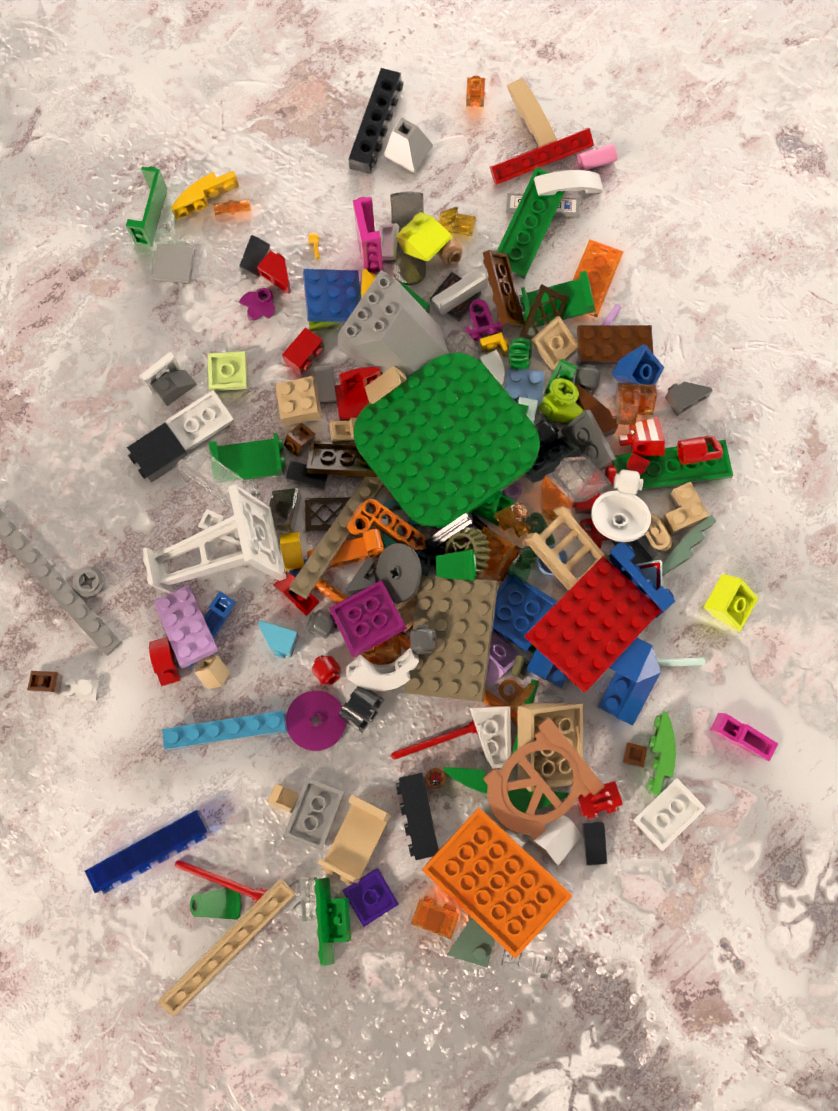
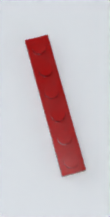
(541, 156)

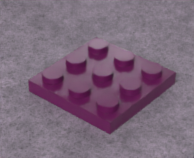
(367, 618)

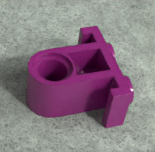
(482, 323)

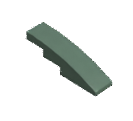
(682, 551)

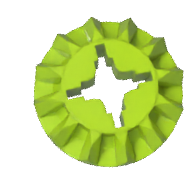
(569, 389)

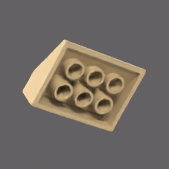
(550, 764)

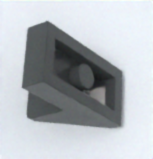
(359, 581)

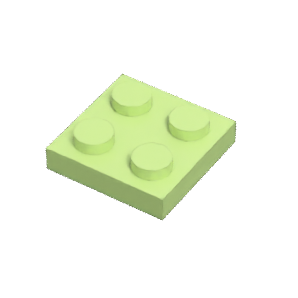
(227, 371)

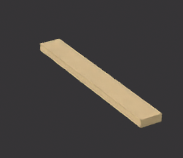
(226, 947)

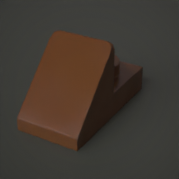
(45, 682)

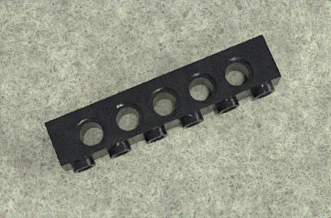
(379, 109)

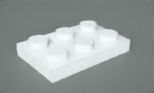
(200, 421)
(669, 814)

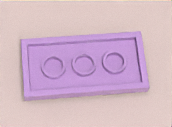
(185, 626)

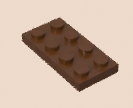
(503, 288)
(611, 342)

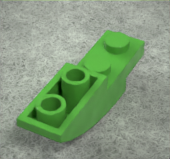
(664, 745)

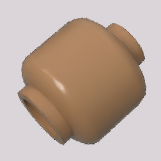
(450, 252)

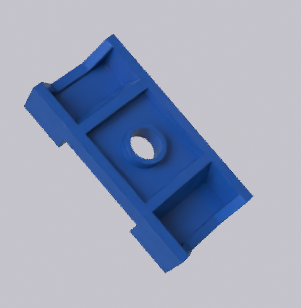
(621, 558)

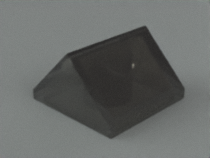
(285, 508)

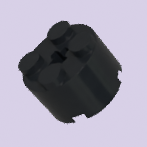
(361, 708)

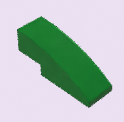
(469, 778)

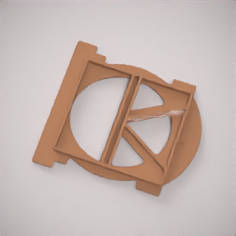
(498, 786)

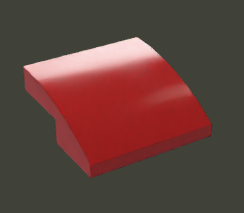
(358, 378)

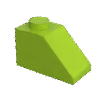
(559, 413)

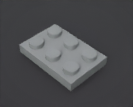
(314, 814)

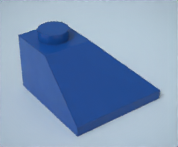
(638, 367)

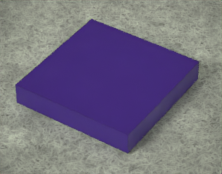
(370, 897)

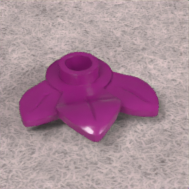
(257, 306)

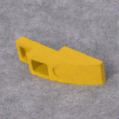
(196, 195)

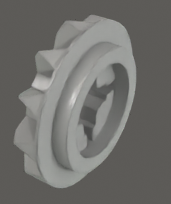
(79, 580)

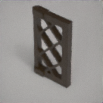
(537, 303)
(324, 527)

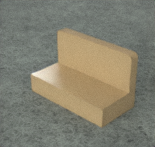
(384, 384)

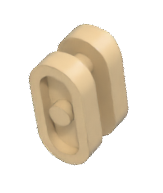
(659, 535)

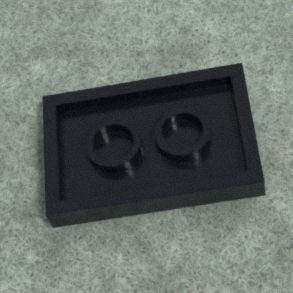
(550, 458)

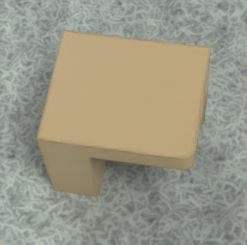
(212, 672)
(283, 798)

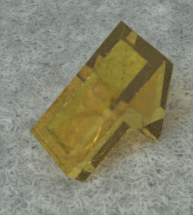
(457, 222)

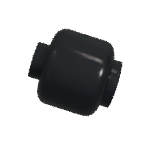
(547, 432)

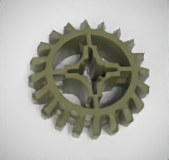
(477, 543)

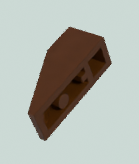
(601, 414)

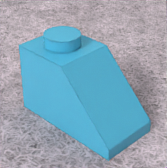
(279, 639)

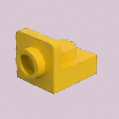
(493, 342)

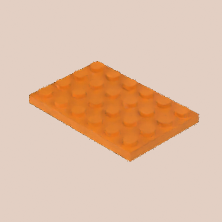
(497, 882)

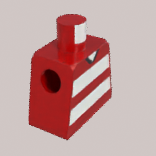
(645, 437)

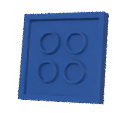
(331, 294)
(519, 610)

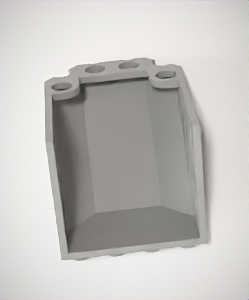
(391, 330)

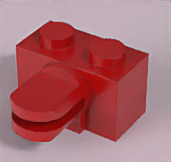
(606, 799)

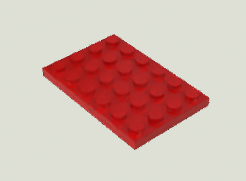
(593, 624)

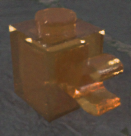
(475, 92)
(513, 516)

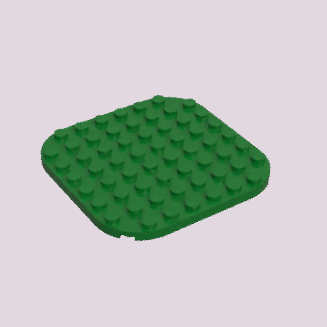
(446, 439)

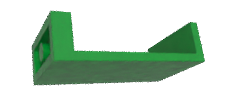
(144, 231)
(579, 301)
(252, 458)

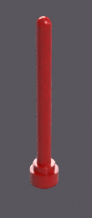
(435, 741)
(255, 894)

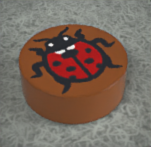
(435, 778)

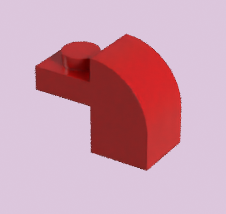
(163, 661)

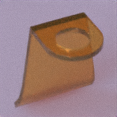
(520, 694)

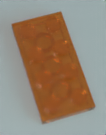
(601, 265)

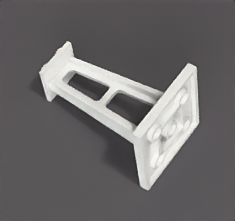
(257, 540)

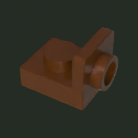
(298, 438)

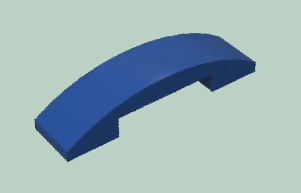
(218, 614)

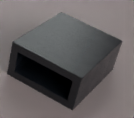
(156, 452)

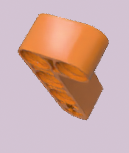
(390, 529)
(358, 549)

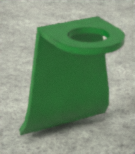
(457, 565)
(217, 904)

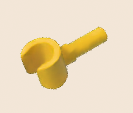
(314, 239)

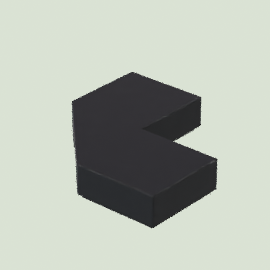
(427, 557)

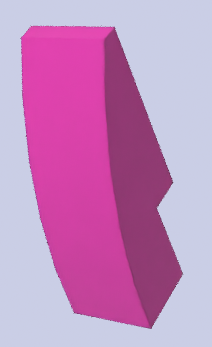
(743, 736)

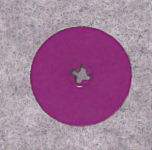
(302, 729)

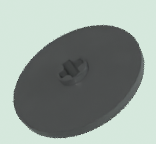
(406, 562)

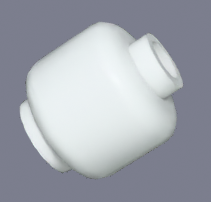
(628, 482)

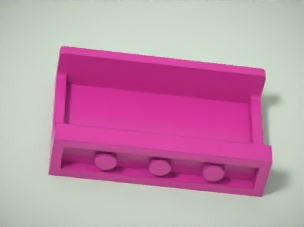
(367, 237)

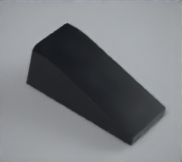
(298, 474)
(594, 843)

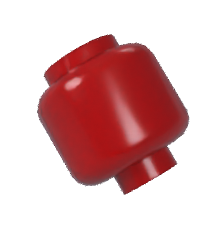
(326, 669)

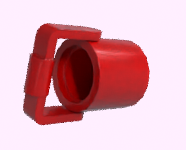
(695, 450)

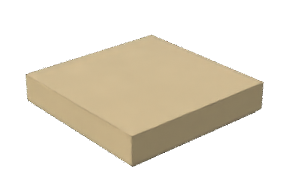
(554, 342)

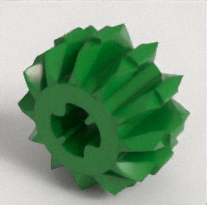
(520, 354)

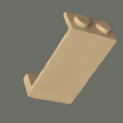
(355, 841)

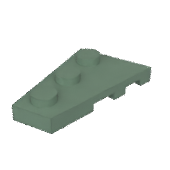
(473, 945)

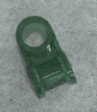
(540, 527)
(523, 564)

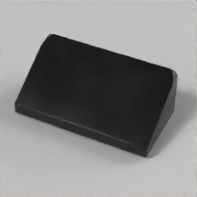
(253, 255)

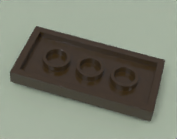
(337, 459)

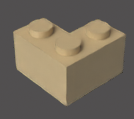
(688, 509)

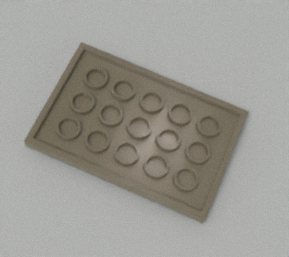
(463, 625)

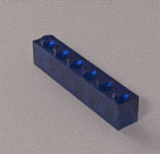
(147, 852)

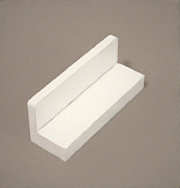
(460, 292)

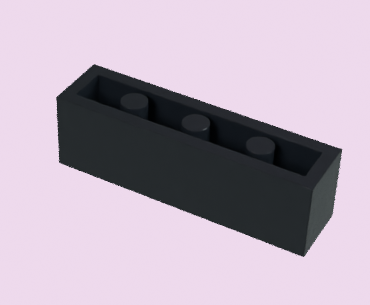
(418, 815)

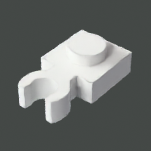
(85, 689)

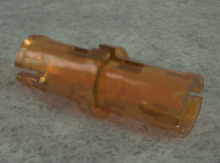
(232, 207)

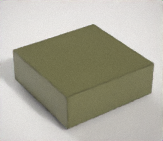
(519, 668)

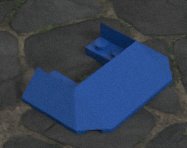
(628, 689)

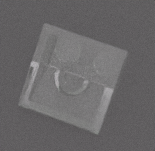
(580, 478)

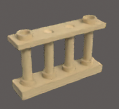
(550, 556)

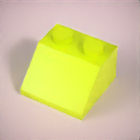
(423, 237)
(731, 601)

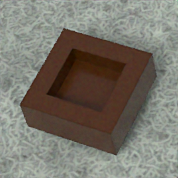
(634, 754)

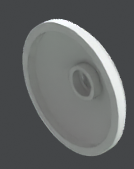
(621, 508)

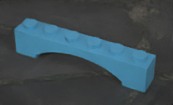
(223, 730)

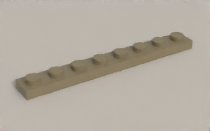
(333, 539)

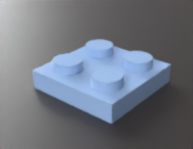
(525, 384)

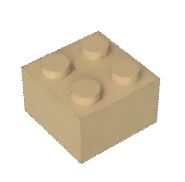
(298, 401)

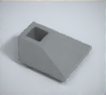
(407, 146)

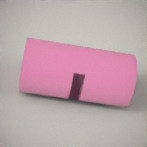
(598, 157)

